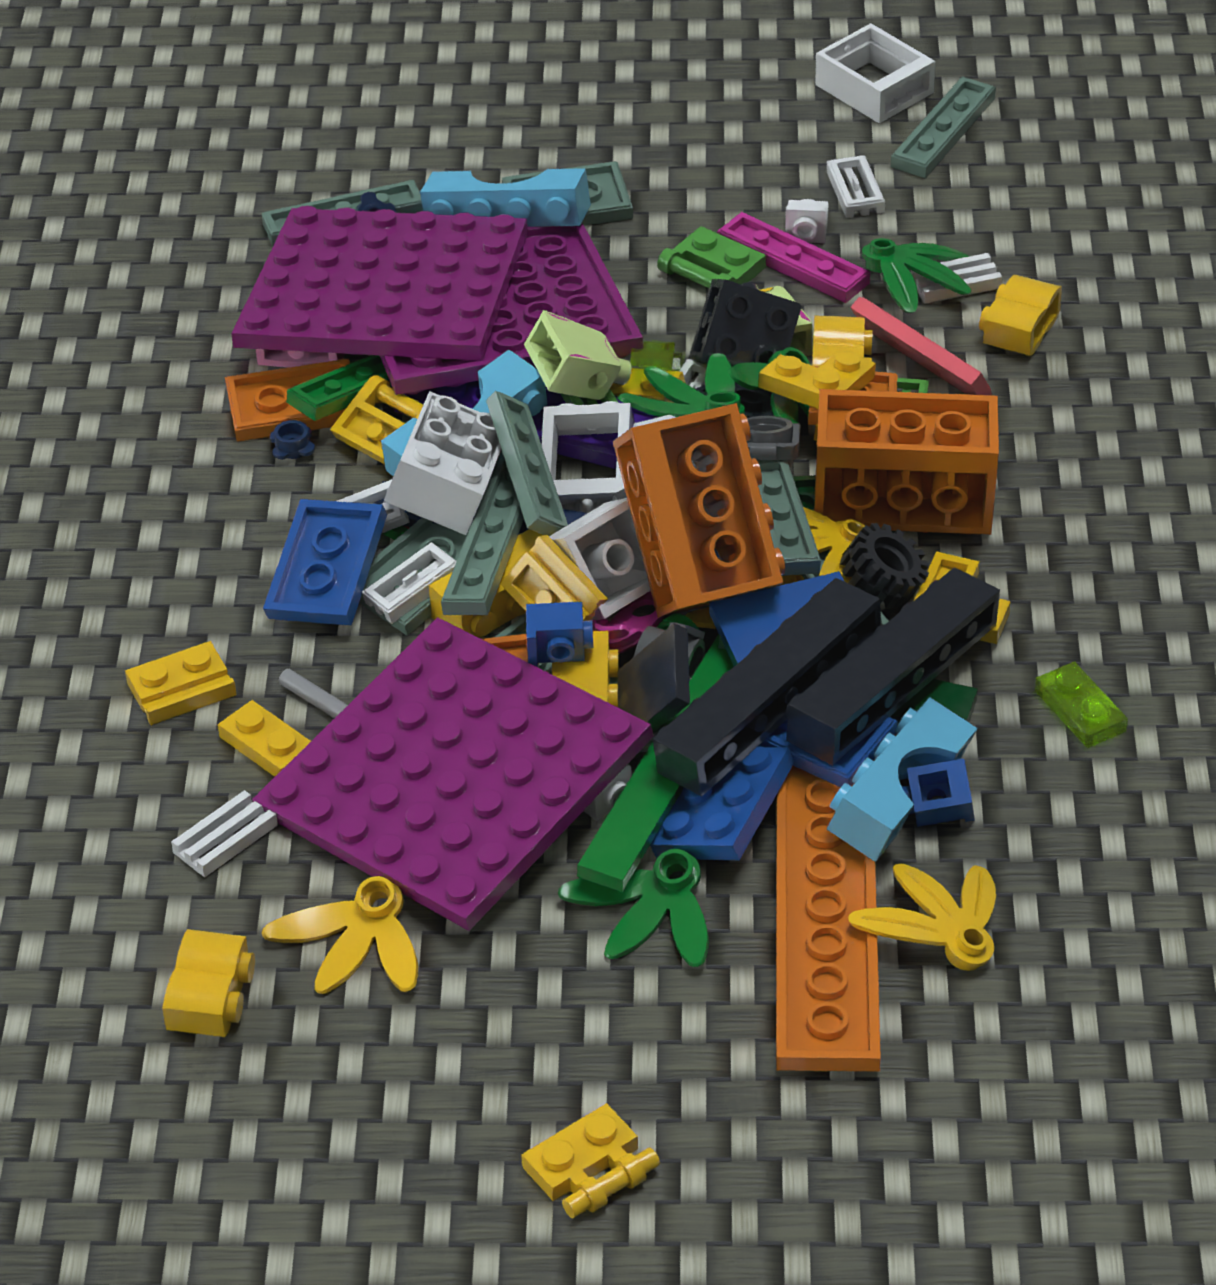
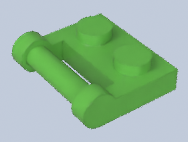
(711, 256)

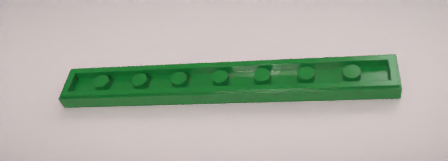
(644, 800)

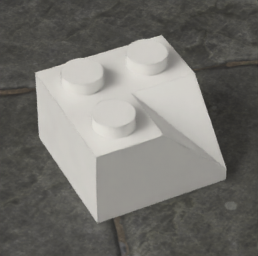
(607, 553)

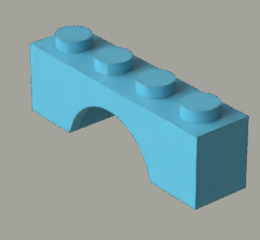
(547, 199)
(505, 375)
(876, 805)

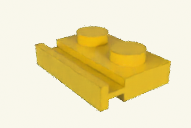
(551, 577)
(180, 682)

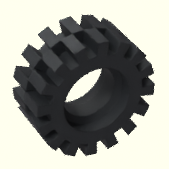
(885, 565)

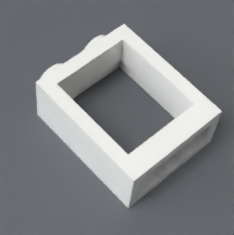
(909, 72)
(575, 419)

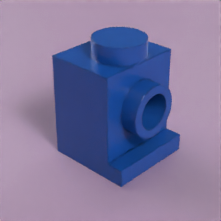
(557, 632)
(940, 779)

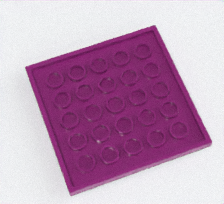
(553, 273)
(382, 283)
(454, 771)

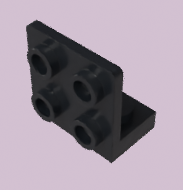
(743, 324)

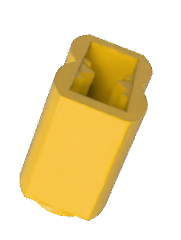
(1021, 314)
(842, 334)
(208, 983)

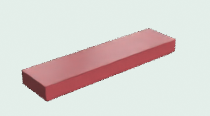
(921, 349)

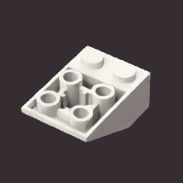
(446, 463)

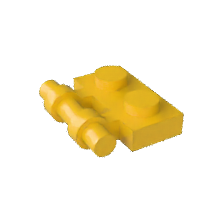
(584, 1150)

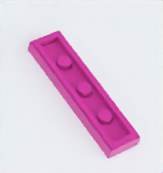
(798, 258)

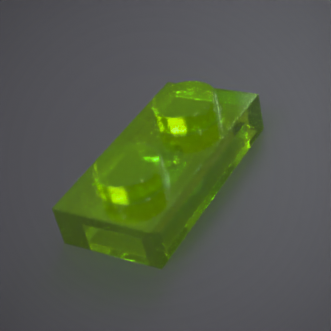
(658, 354)
(1081, 704)

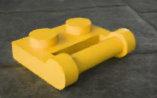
(365, 425)

